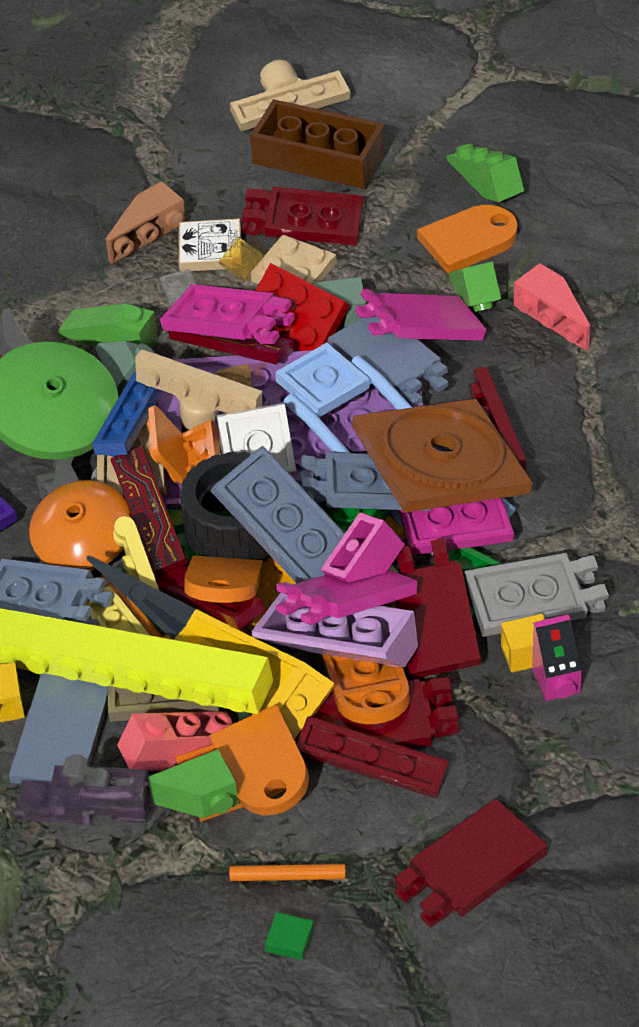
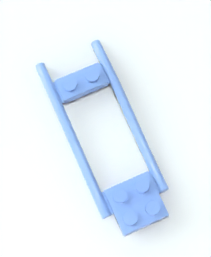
(327, 380)

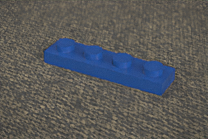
(125, 419)

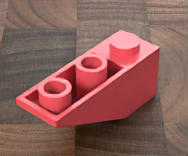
(550, 301)
(157, 738)

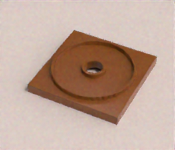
(426, 478)

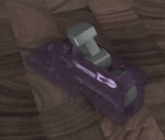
(85, 791)

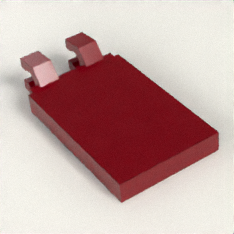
(303, 215)
(441, 614)
(415, 724)
(470, 863)

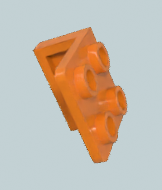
(179, 450)

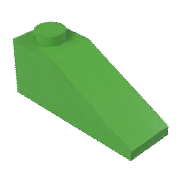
(111, 324)

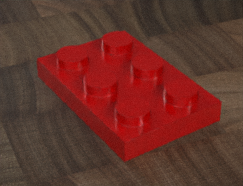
(314, 310)

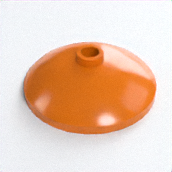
(68, 539)

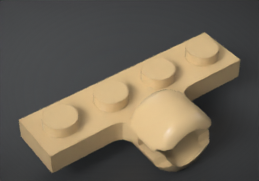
(284, 85)
(199, 392)

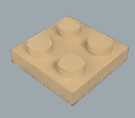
(298, 259)

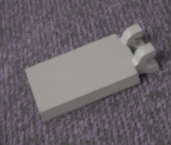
(532, 588)

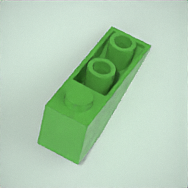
(488, 171)

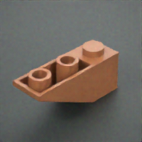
(145, 219)

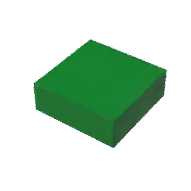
(289, 936)

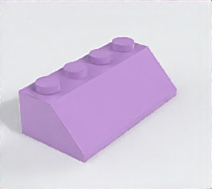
(371, 635)

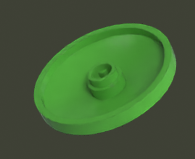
(53, 399)

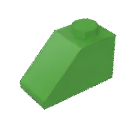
(476, 285)
(196, 786)

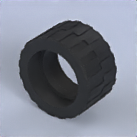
(207, 532)

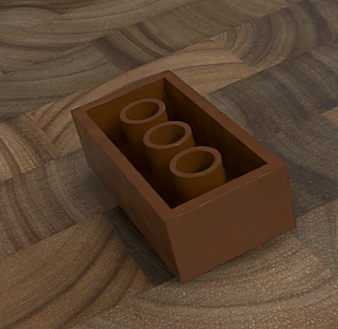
(318, 143)

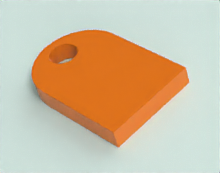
(469, 236)
(222, 579)
(364, 685)
(261, 759)

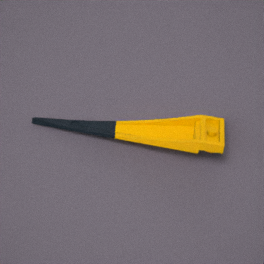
(296, 685)

